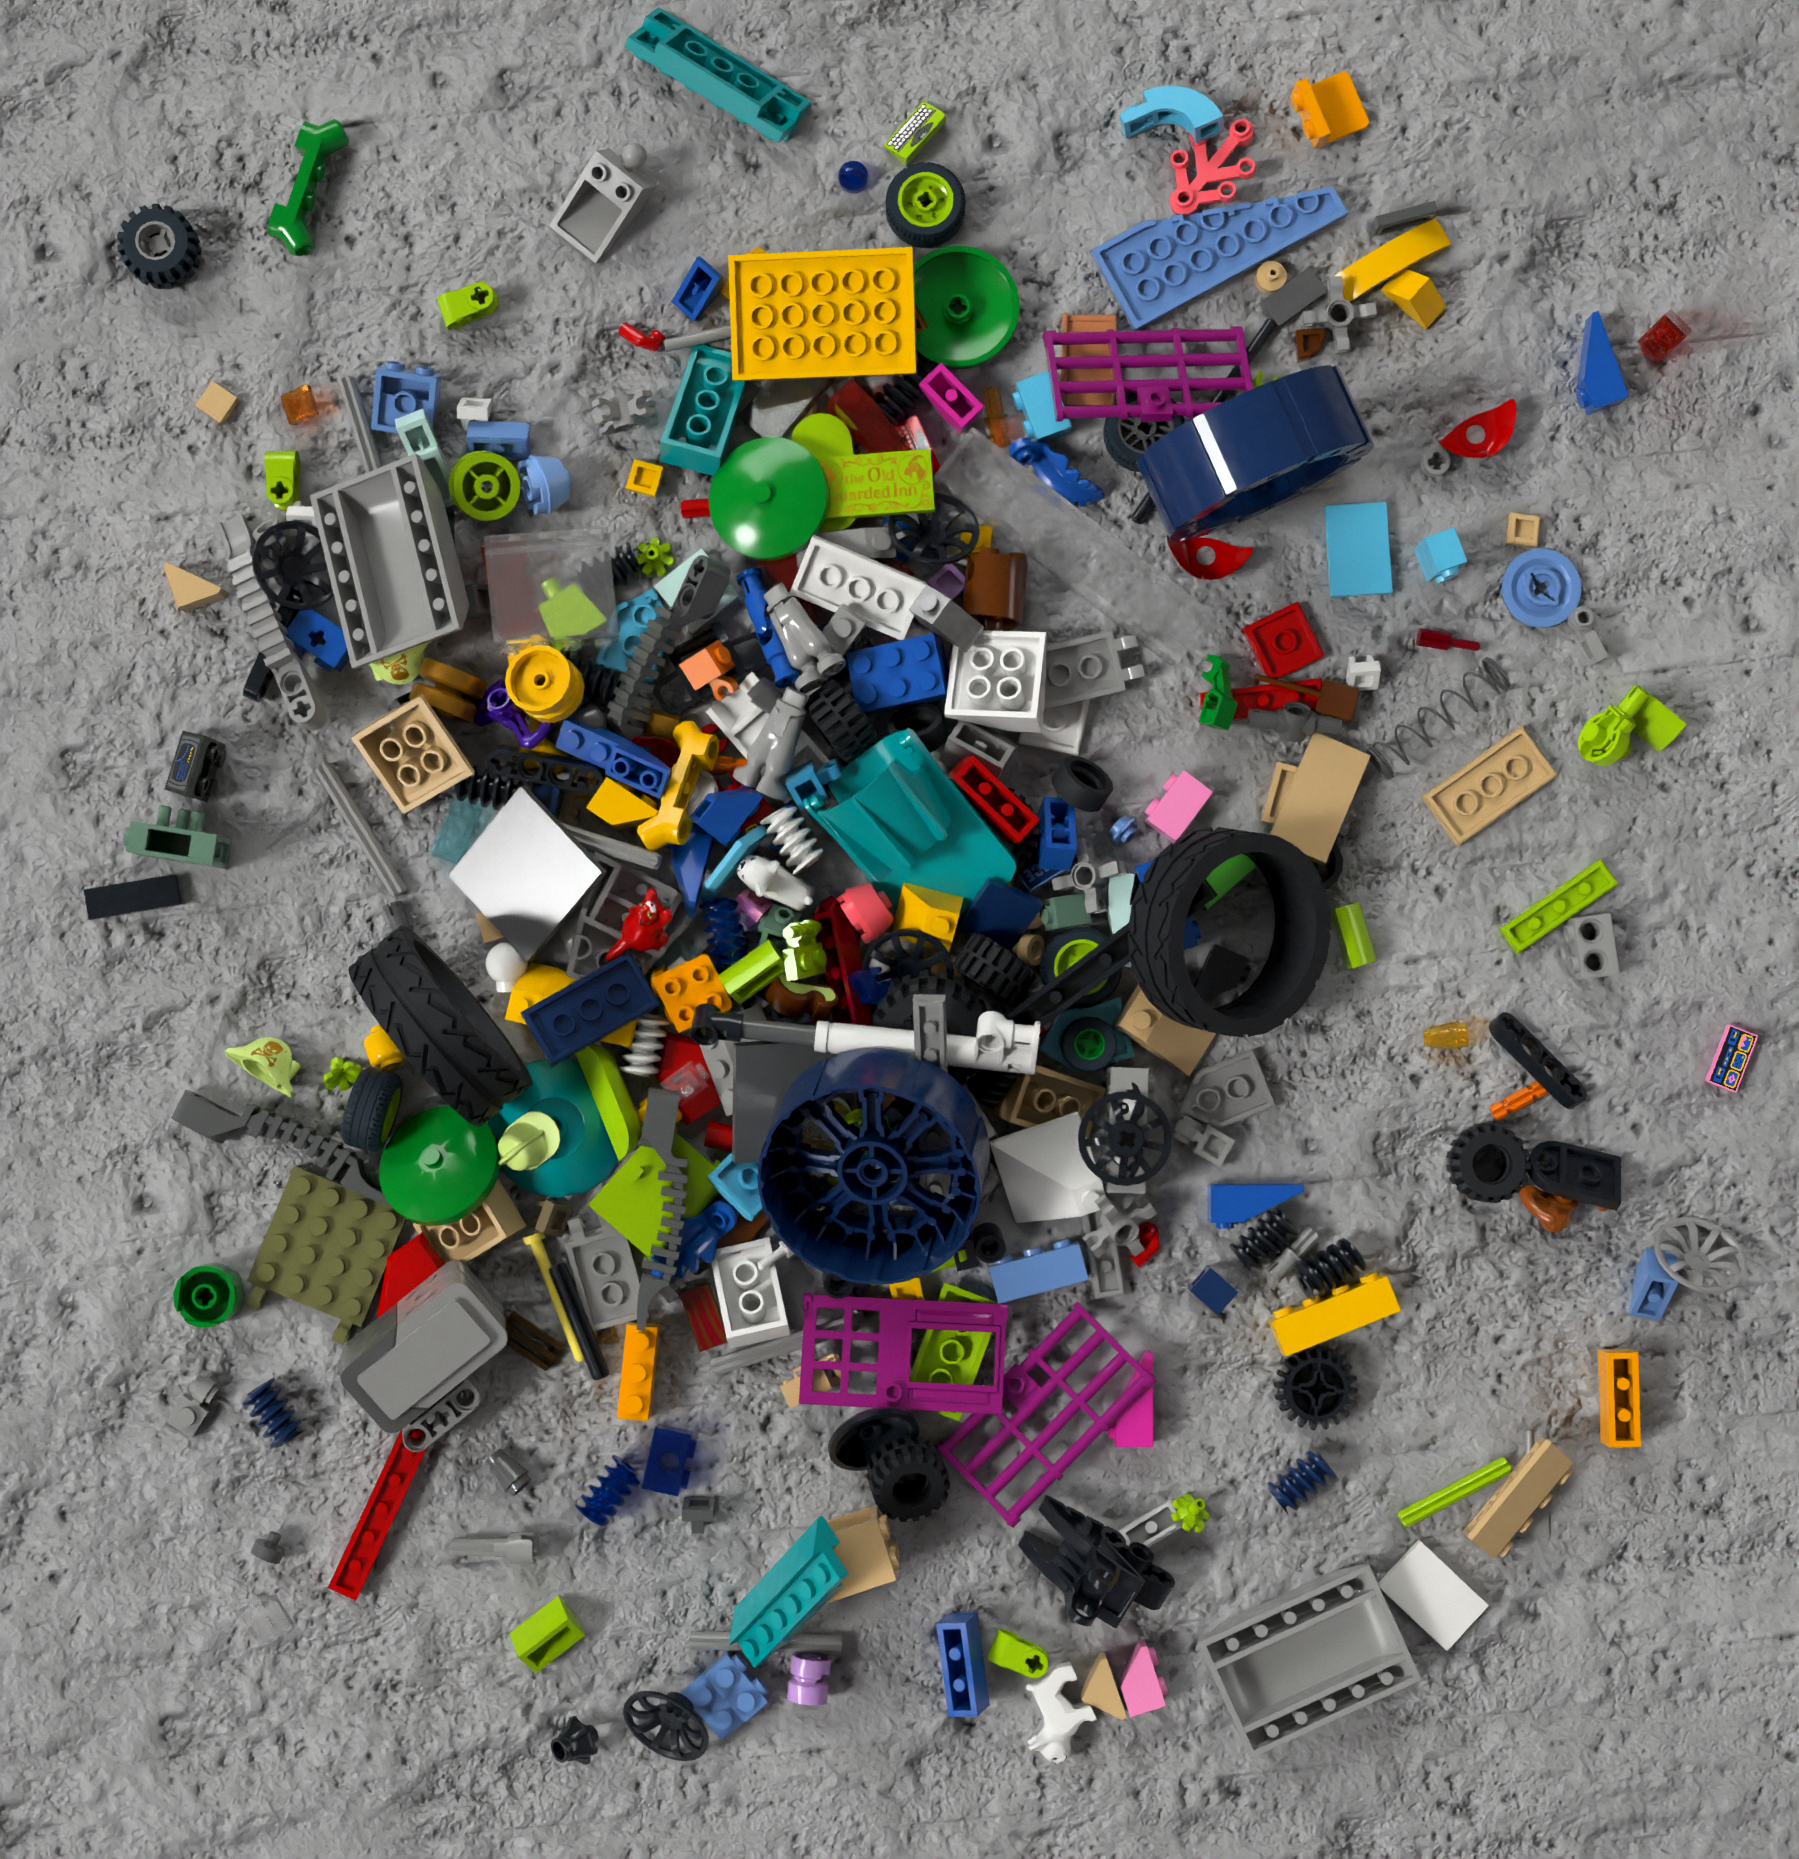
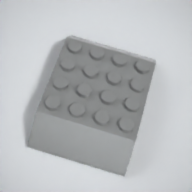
(390, 560)
(1308, 1658)

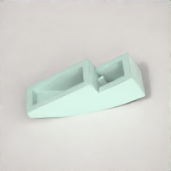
(420, 439)
(1118, 903)

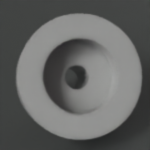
(260, 529)

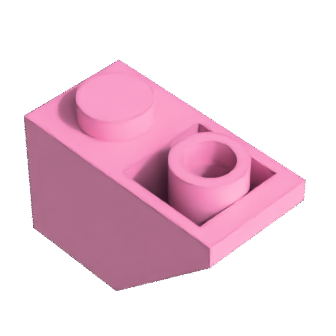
(1139, 1681)

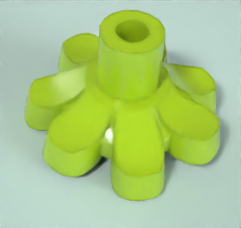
(655, 562)
(341, 1074)
(1190, 1512)

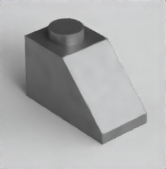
(946, 618)

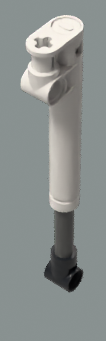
(997, 1043)

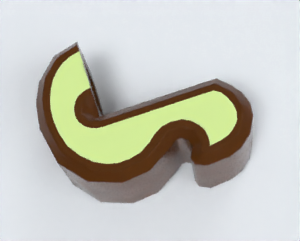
(797, 998)

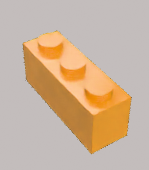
(638, 1372)
(1619, 1397)

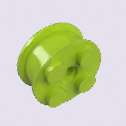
(466, 483)

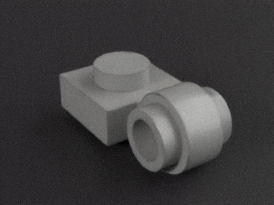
(1591, 643)
(1210, 1144)
(190, 1412)

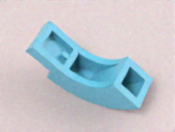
(1173, 106)

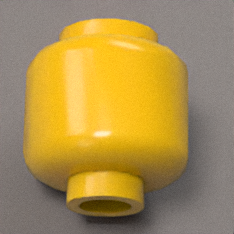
(382, 1051)

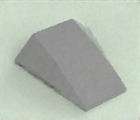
(605, 912)

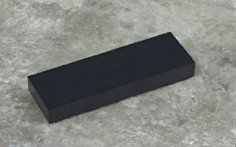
(132, 897)

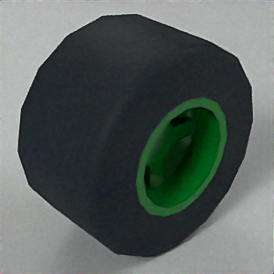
(1095, 1037)

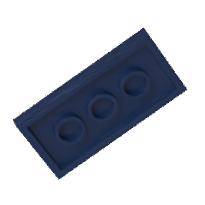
(590, 1009)

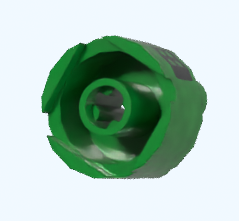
(199, 1309)

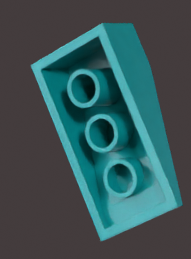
(703, 412)

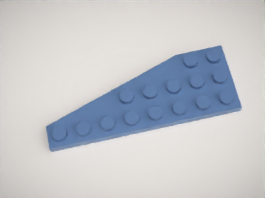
(1184, 257)

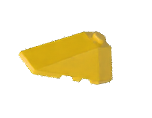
(541, 982)

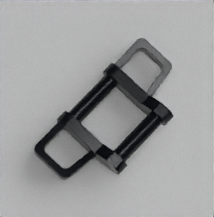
(691, 645)

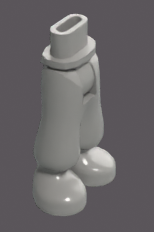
(802, 640)
(775, 746)

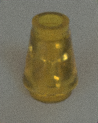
(1446, 1036)

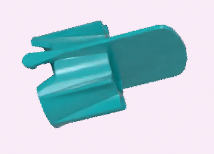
(911, 823)

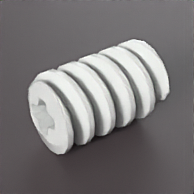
(792, 838)
(645, 1045)

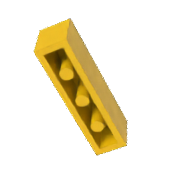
(1333, 1314)

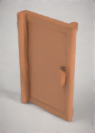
(1087, 323)

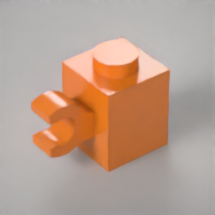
(708, 667)

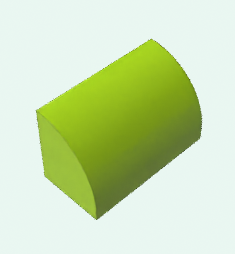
(1656, 724)
(1353, 935)
(753, 972)
(546, 1634)

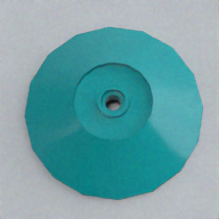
(584, 1148)

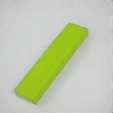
(1558, 906)

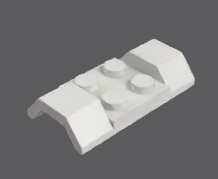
(744, 721)

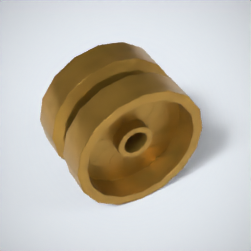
(448, 690)

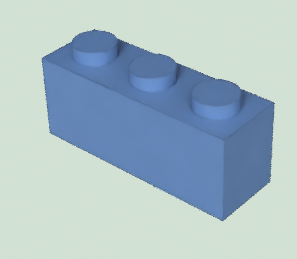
(1038, 1271)

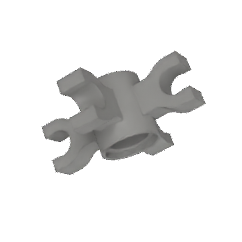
(1336, 300)
(625, 412)
(1101, 873)
(1119, 1225)

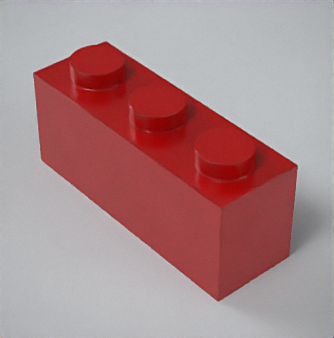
(993, 800)

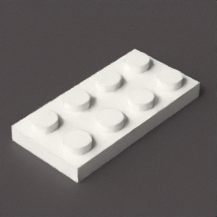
(869, 588)

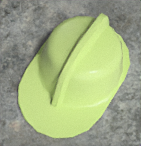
(529, 1141)

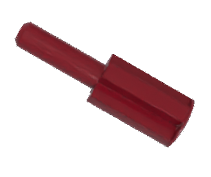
(1443, 640)

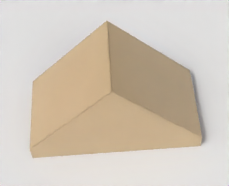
(190, 590)
(1101, 1689)

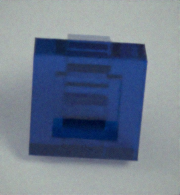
(866, 985)

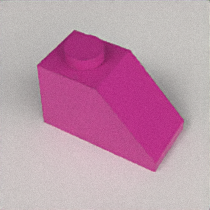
(951, 399)

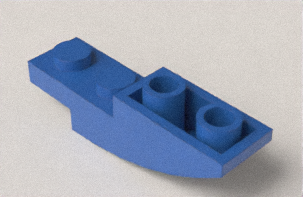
(616, 755)

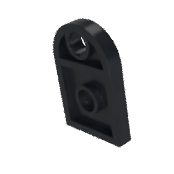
(1577, 1173)

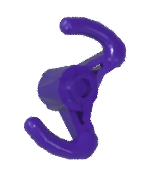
(505, 712)

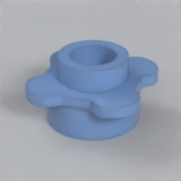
(1123, 830)

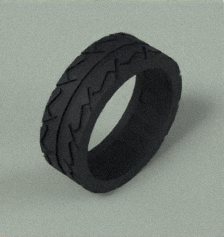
(1297, 946)
(439, 1026)

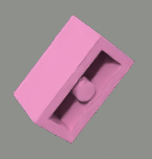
(1177, 806)

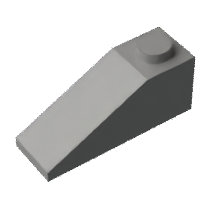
(869, 542)

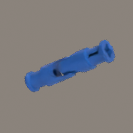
(772, 649)

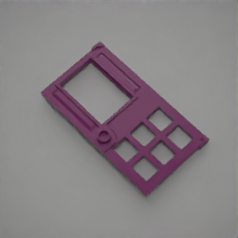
(894, 1354)

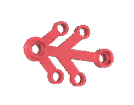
(1210, 171)

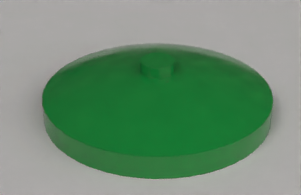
(967, 306)
(769, 498)
(439, 1167)

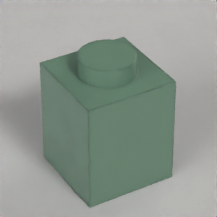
(1064, 912)

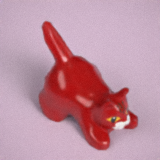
(643, 927)

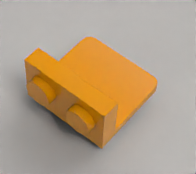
(1328, 109)
(687, 987)

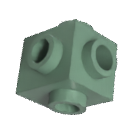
(774, 923)

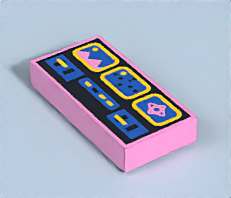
(1731, 1058)

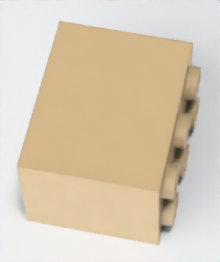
(864, 1550)

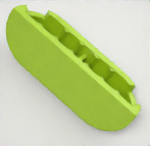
(611, 1099)

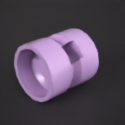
(809, 1676)

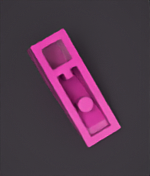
(1135, 1423)

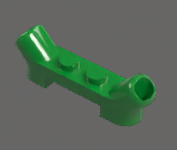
(314, 144)

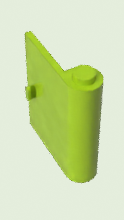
(634, 1198)

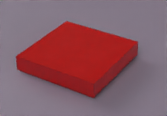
(1283, 642)

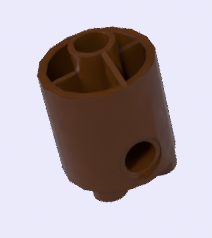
(995, 588)

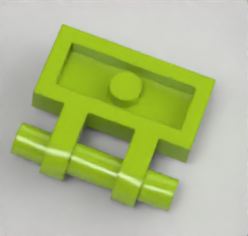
(803, 955)

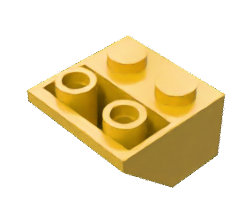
(619, 807)

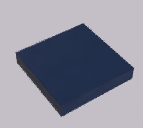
(1000, 913)

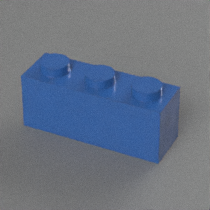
(963, 1664)

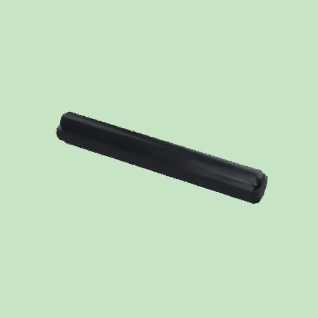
(579, 1321)

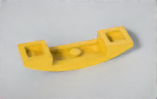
(1392, 259)

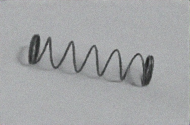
(1375, 754)

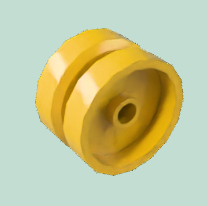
(544, 684)

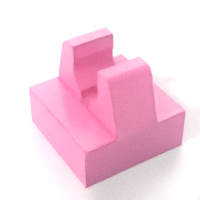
(753, 905)

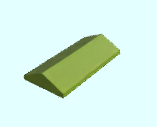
(951, 1354)

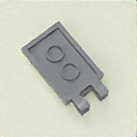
(1087, 668)
(603, 1273)

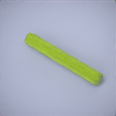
(1454, 1492)

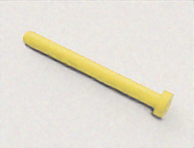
(544, 1265)

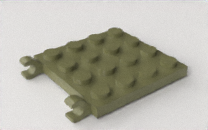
(326, 1249)

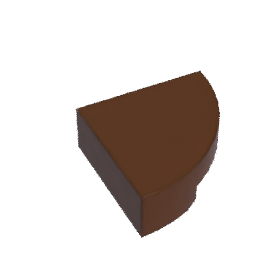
(1308, 342)

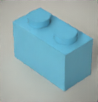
(1036, 401)
(1440, 556)

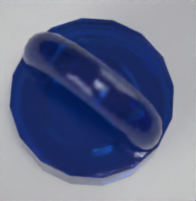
(853, 177)

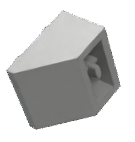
(981, 742)

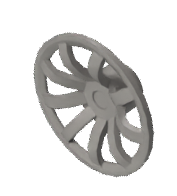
(1697, 1263)

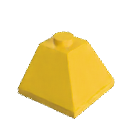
(929, 912)

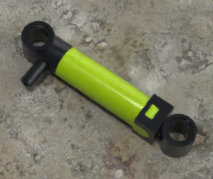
(963, 1259)

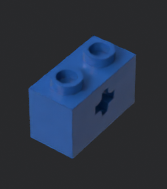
(304, 631)
(1056, 834)

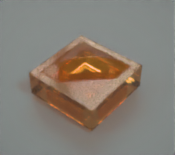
(299, 405)

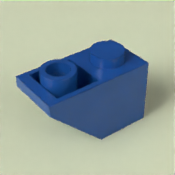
(725, 812)

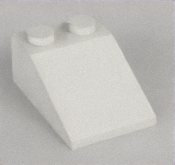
(749, 1296)

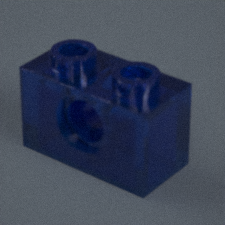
(659, 1476)

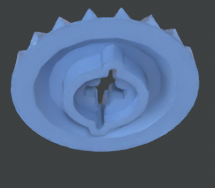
(1546, 567)

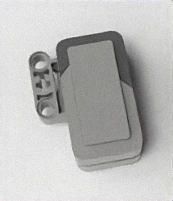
(425, 1354)

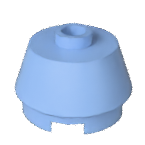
(544, 483)

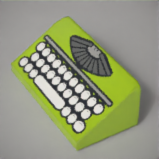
(915, 132)

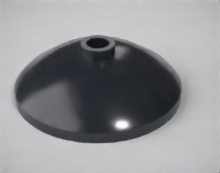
(865, 1432)

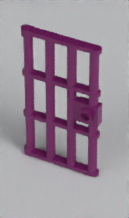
(1152, 394)
(1029, 1396)

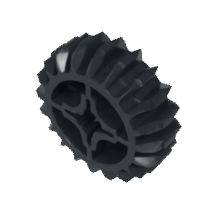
(1315, 1402)

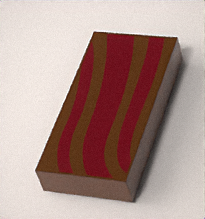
(704, 1317)

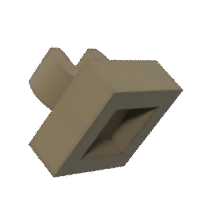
(552, 1217)

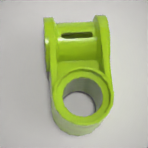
(463, 305)
(282, 473)
(1012, 1653)

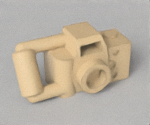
(821, 1383)

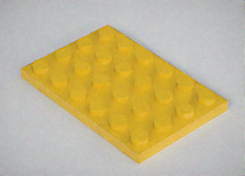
(822, 314)

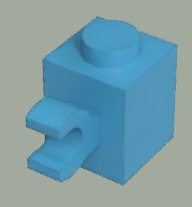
(808, 781)

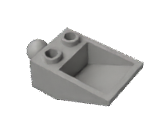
(597, 207)

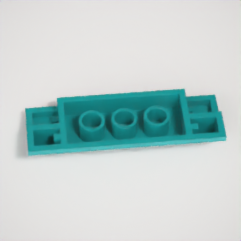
(718, 75)
(788, 1594)

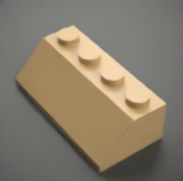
(1518, 1497)

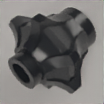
(575, 1742)

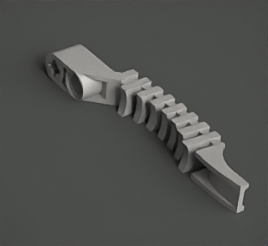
(304, 704)

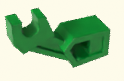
(1218, 703)

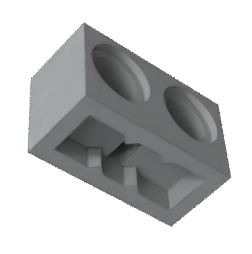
(1601, 945)

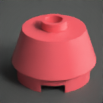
(867, 910)

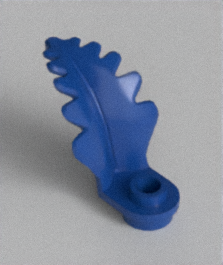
(1053, 471)
(701, 1237)

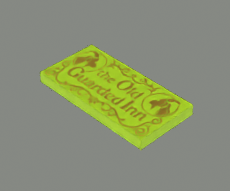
(879, 484)

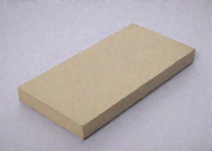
(1489, 786)
(1320, 796)

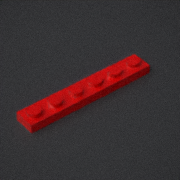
(377, 1518)

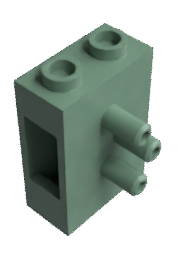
(178, 843)

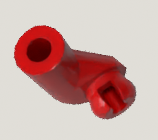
(637, 338)
(1149, 1240)

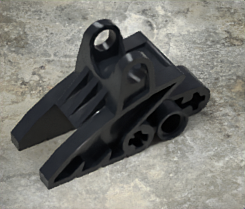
(1095, 1566)

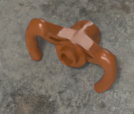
(1551, 1210)

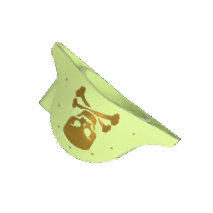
(400, 667)
(267, 1061)

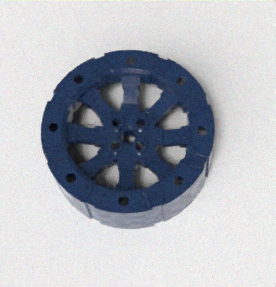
(1254, 452)
(850, 1242)

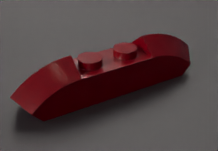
(843, 959)

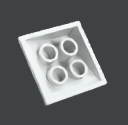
(999, 681)
(1046, 1172)

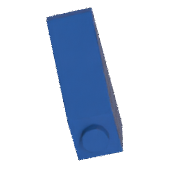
(1599, 376)
(690, 866)
(1240, 1202)

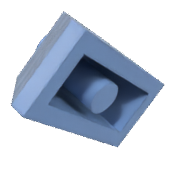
(1652, 1286)

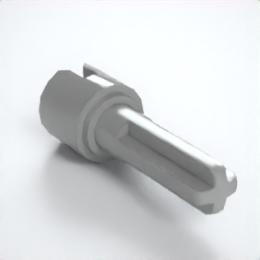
(517, 1547)

